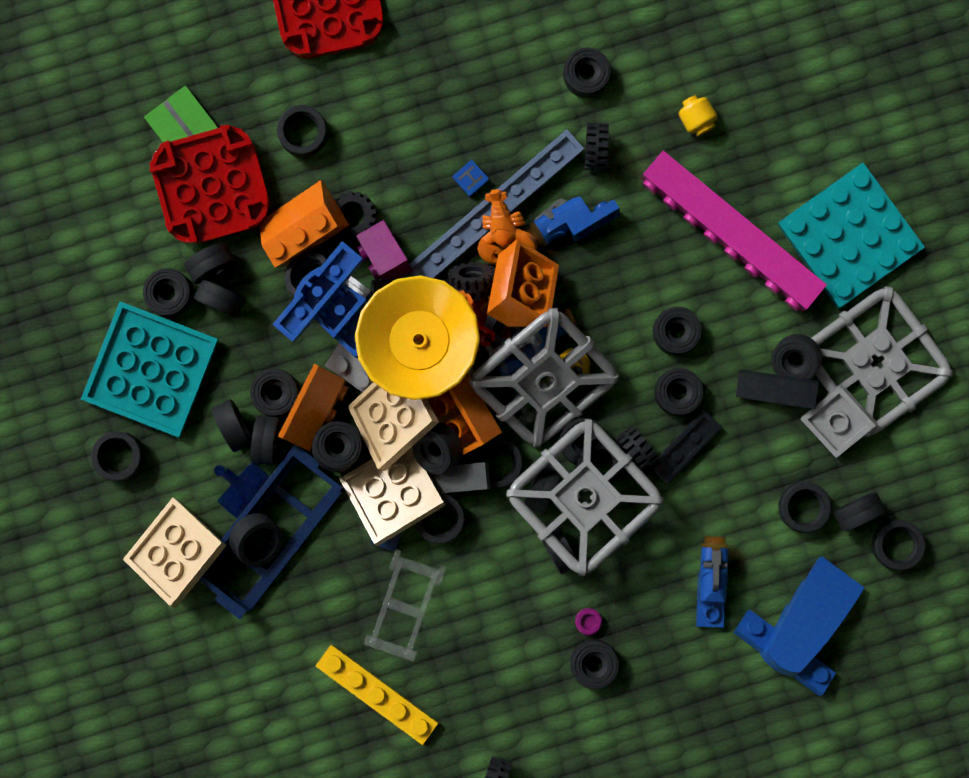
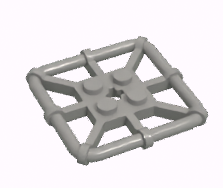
(894, 362)
(544, 363)
(585, 515)

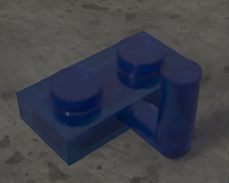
(242, 488)

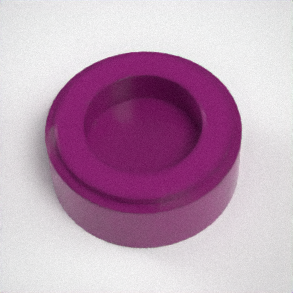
(588, 621)

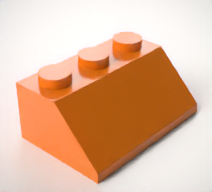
(301, 225)
(522, 285)
(313, 407)
(465, 415)

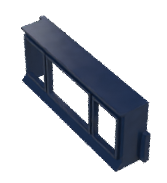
(227, 598)

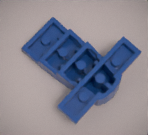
(327, 300)
(804, 626)

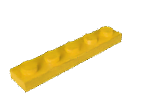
(377, 694)

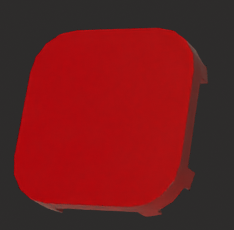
(327, 26)
(210, 185)

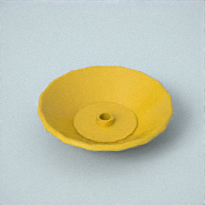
(401, 314)

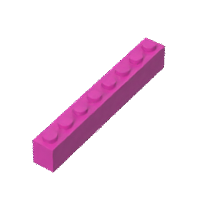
(732, 231)

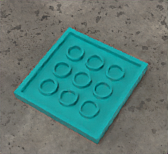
(850, 235)
(150, 369)

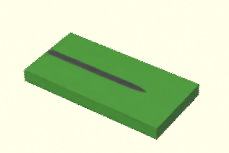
(179, 117)

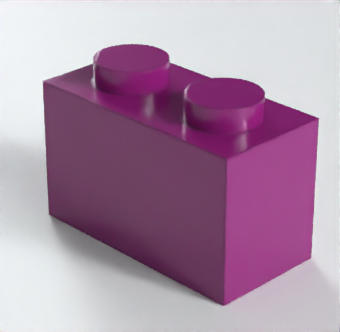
(384, 253)

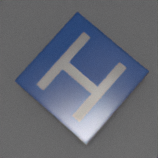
(470, 178)

